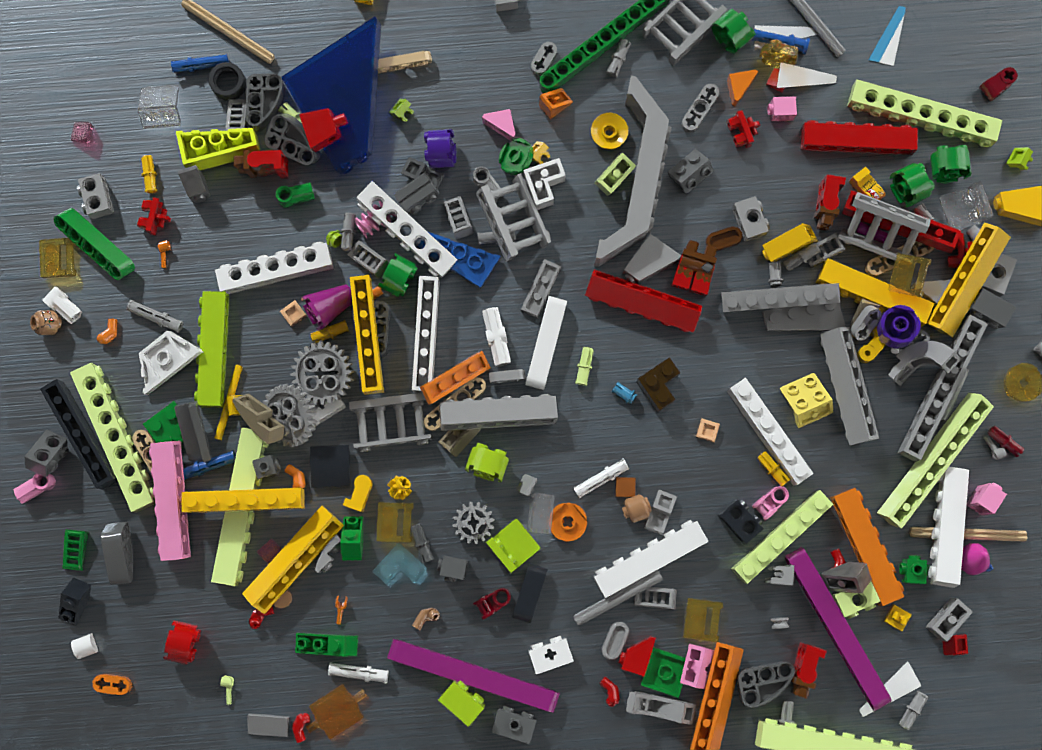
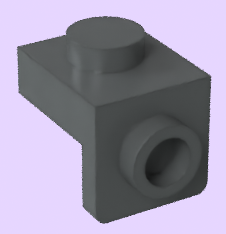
(266, 466)

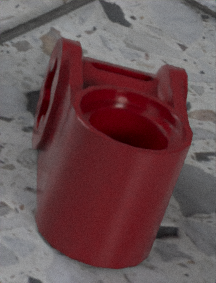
(998, 84)
(491, 603)

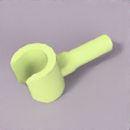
(227, 681)

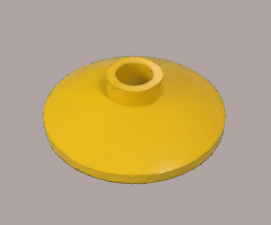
(611, 122)

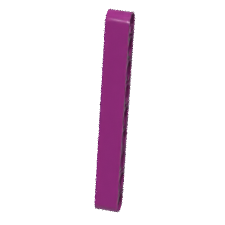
(838, 629)
(473, 675)

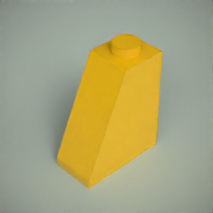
(1021, 205)
(789, 243)

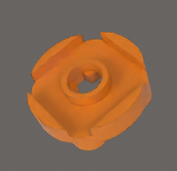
(578, 524)

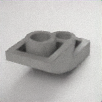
(325, 559)

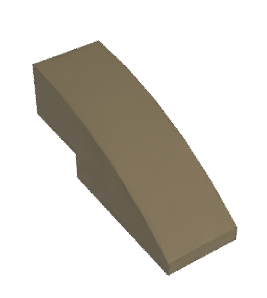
(259, 418)

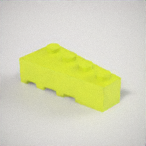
(215, 146)

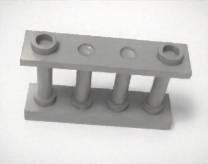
(689, 40)
(883, 210)
(500, 229)
(379, 405)

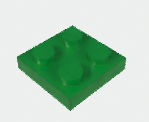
(164, 425)
(664, 672)

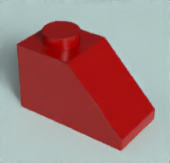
(637, 656)

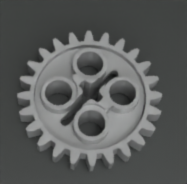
(321, 355)
(293, 412)

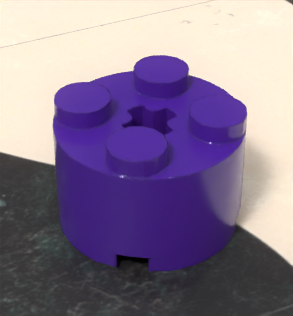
(441, 148)
(908, 323)

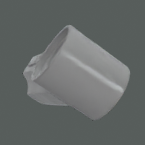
(488, 181)

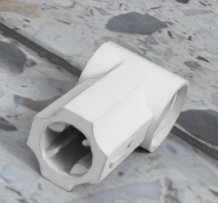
(59, 302)

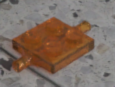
(336, 711)

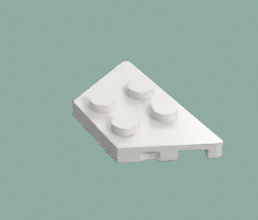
(164, 359)

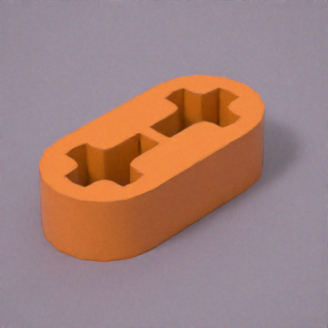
(112, 679)

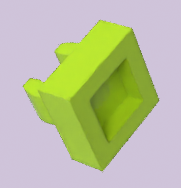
(400, 108)
(1020, 158)

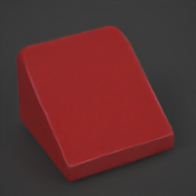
(773, 80)
(956, 645)

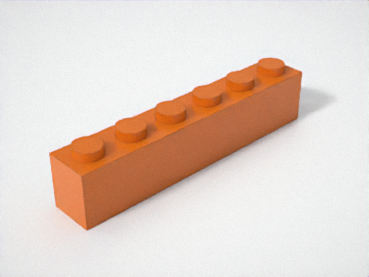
(866, 544)
(717, 697)

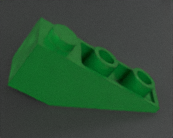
(326, 644)

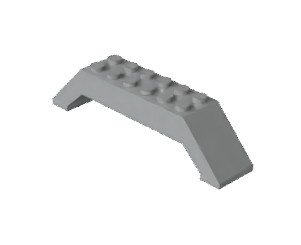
(647, 172)

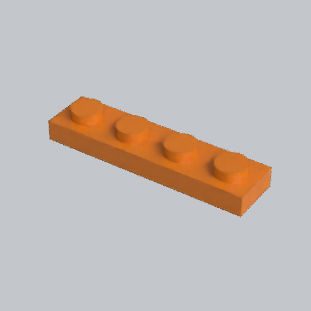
(455, 377)

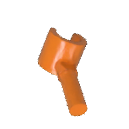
(163, 246)
(340, 606)

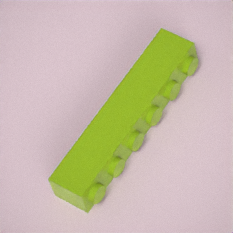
(214, 347)

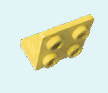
(808, 399)

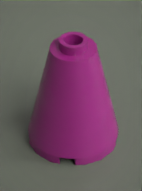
(326, 305)

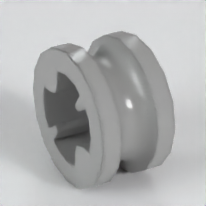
(780, 622)

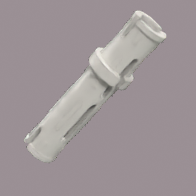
(601, 478)
(367, 674)

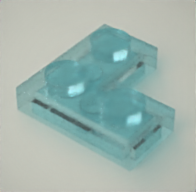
(399, 560)

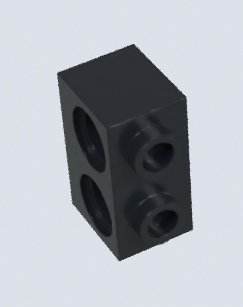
(737, 525)

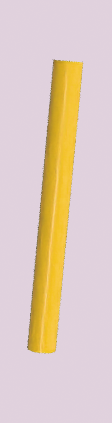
(225, 412)

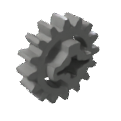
(482, 521)

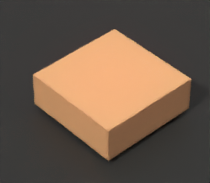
(293, 313)
(707, 430)

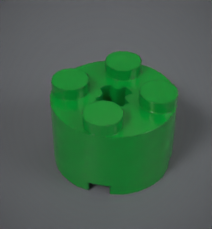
(733, 30)
(950, 163)
(911, 184)
(397, 275)

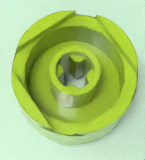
(487, 463)

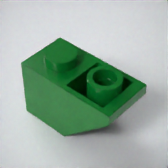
(352, 538)

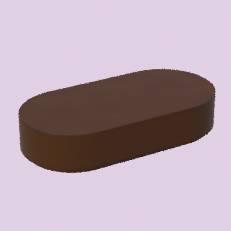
(724, 238)

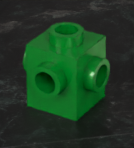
(916, 576)

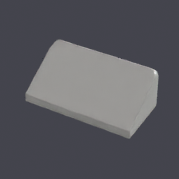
(268, 725)

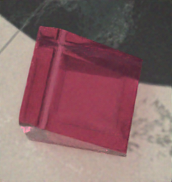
(82, 132)
(269, 550)

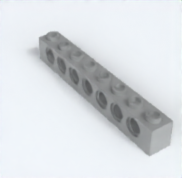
(941, 391)

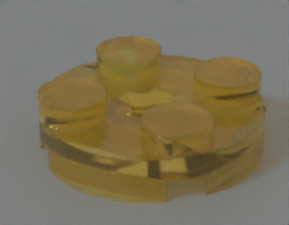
(777, 52)
(1014, 388)

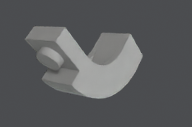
(923, 354)
(660, 707)

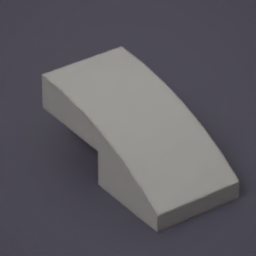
(660, 512)

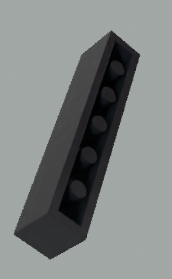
(79, 434)

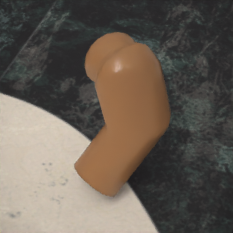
(429, 614)

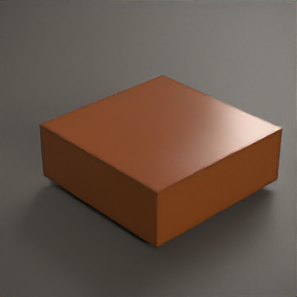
(625, 487)

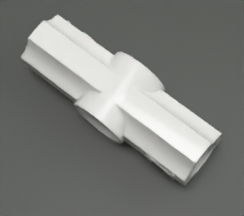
(496, 337)

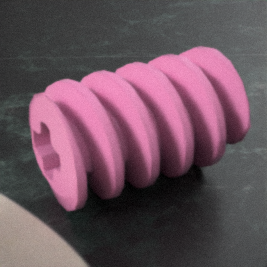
(367, 223)

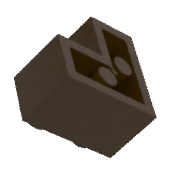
(654, 384)

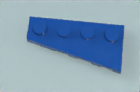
(471, 264)

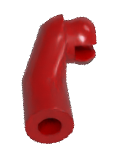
(838, 557)
(257, 617)
(613, 691)
(298, 726)

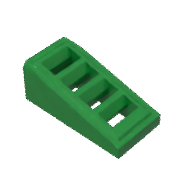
(67, 549)

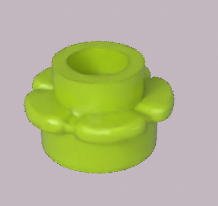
(334, 238)

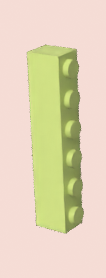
(782, 536)

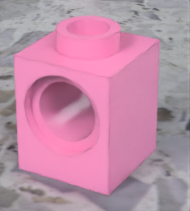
(782, 109)

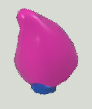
(975, 559)

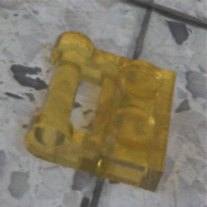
(51, 258)
(903, 274)
(388, 522)
(696, 618)

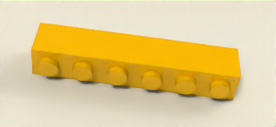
(968, 279)
(860, 285)
(366, 335)
(243, 500)
(292, 559)

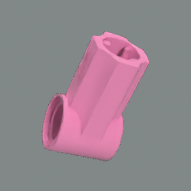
(33, 488)

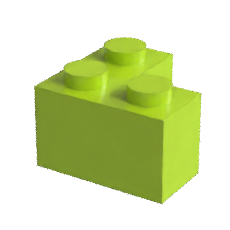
(462, 703)

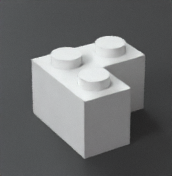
(540, 180)

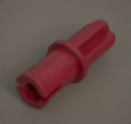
(1005, 441)

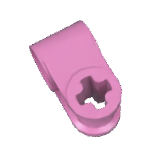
(770, 503)

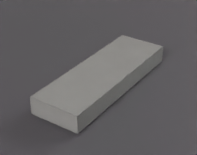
(541, 288)

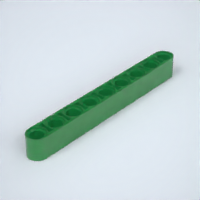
(598, 44)

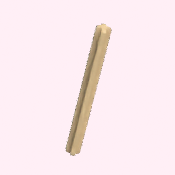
(228, 30)
(975, 534)

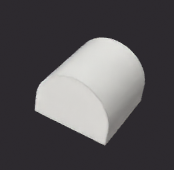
(84, 646)

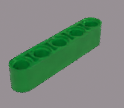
(94, 243)

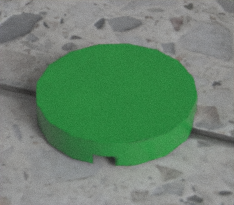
(516, 156)

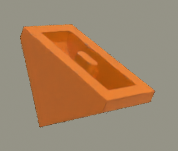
(739, 83)
(554, 102)

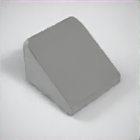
(526, 485)

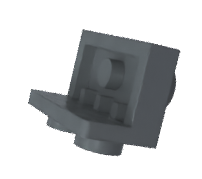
(691, 170)

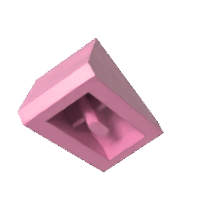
(501, 123)

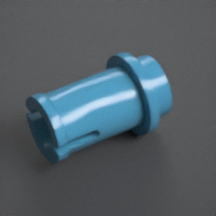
(624, 393)

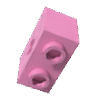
(986, 499)
(697, 666)

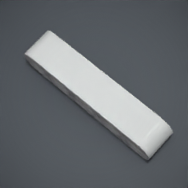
(546, 343)

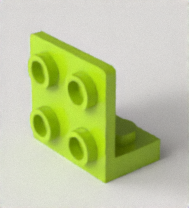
(513, 545)

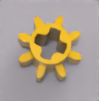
(399, 487)

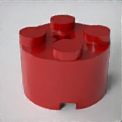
(181, 643)

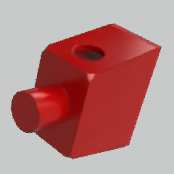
(322, 127)

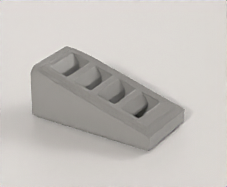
(229, 121)
(463, 228)
(841, 249)
(379, 265)
(672, 598)

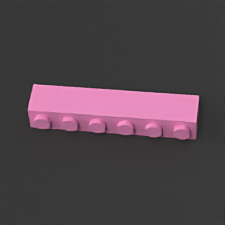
(167, 490)

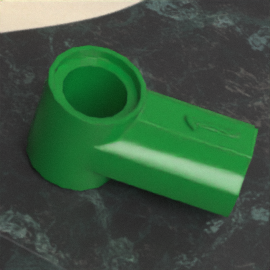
(297, 194)

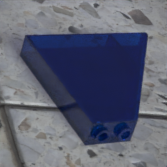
(346, 83)

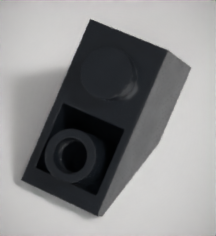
(74, 601)

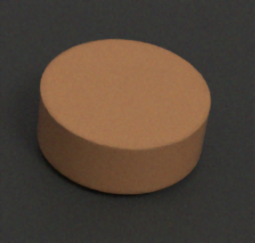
(284, 600)

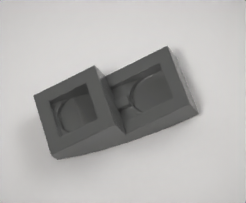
(415, 168)

